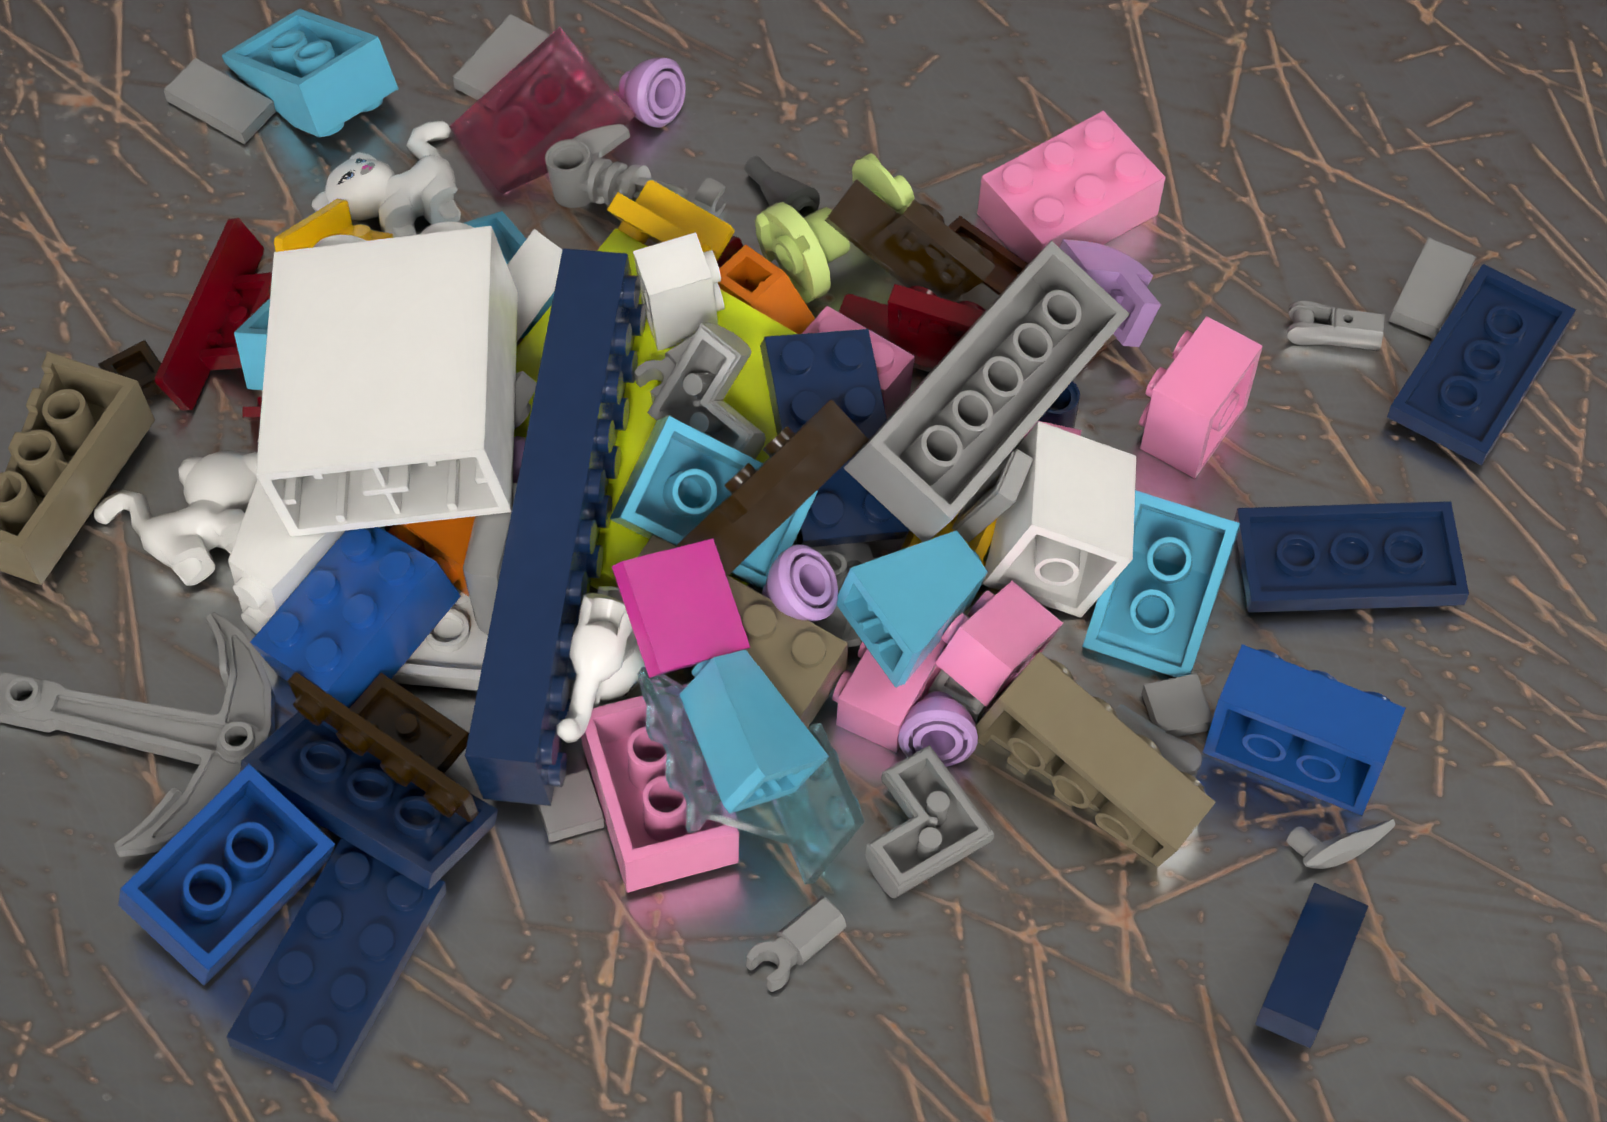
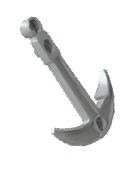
(162, 730)

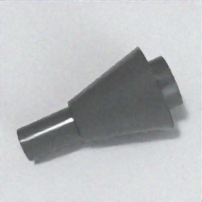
(782, 188)

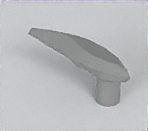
(1339, 848)

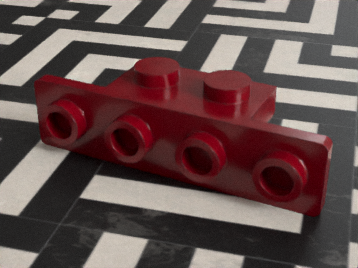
(219, 306)
(915, 321)

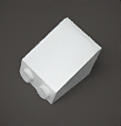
(1068, 523)
(269, 561)

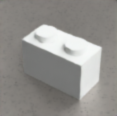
(678, 288)

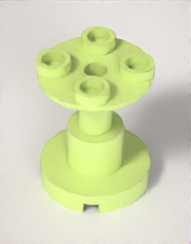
(809, 243)

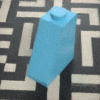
(910, 600)
(748, 732)

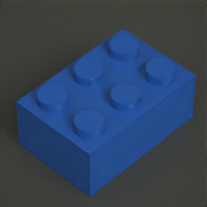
(357, 614)
(1303, 729)
(225, 874)

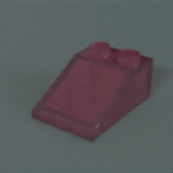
(538, 103)

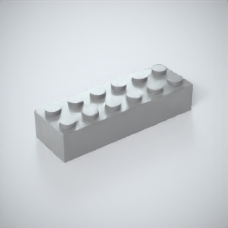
(987, 393)

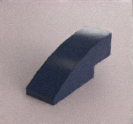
(1312, 965)

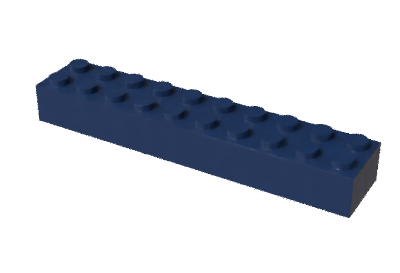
(556, 527)

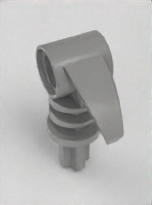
(583, 176)

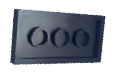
(1481, 364)
(801, 379)
(1350, 556)
(363, 803)
(335, 967)

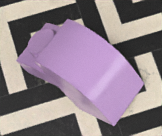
(1123, 280)

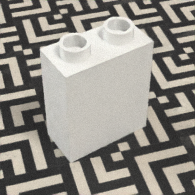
(389, 381)

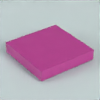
(680, 607)

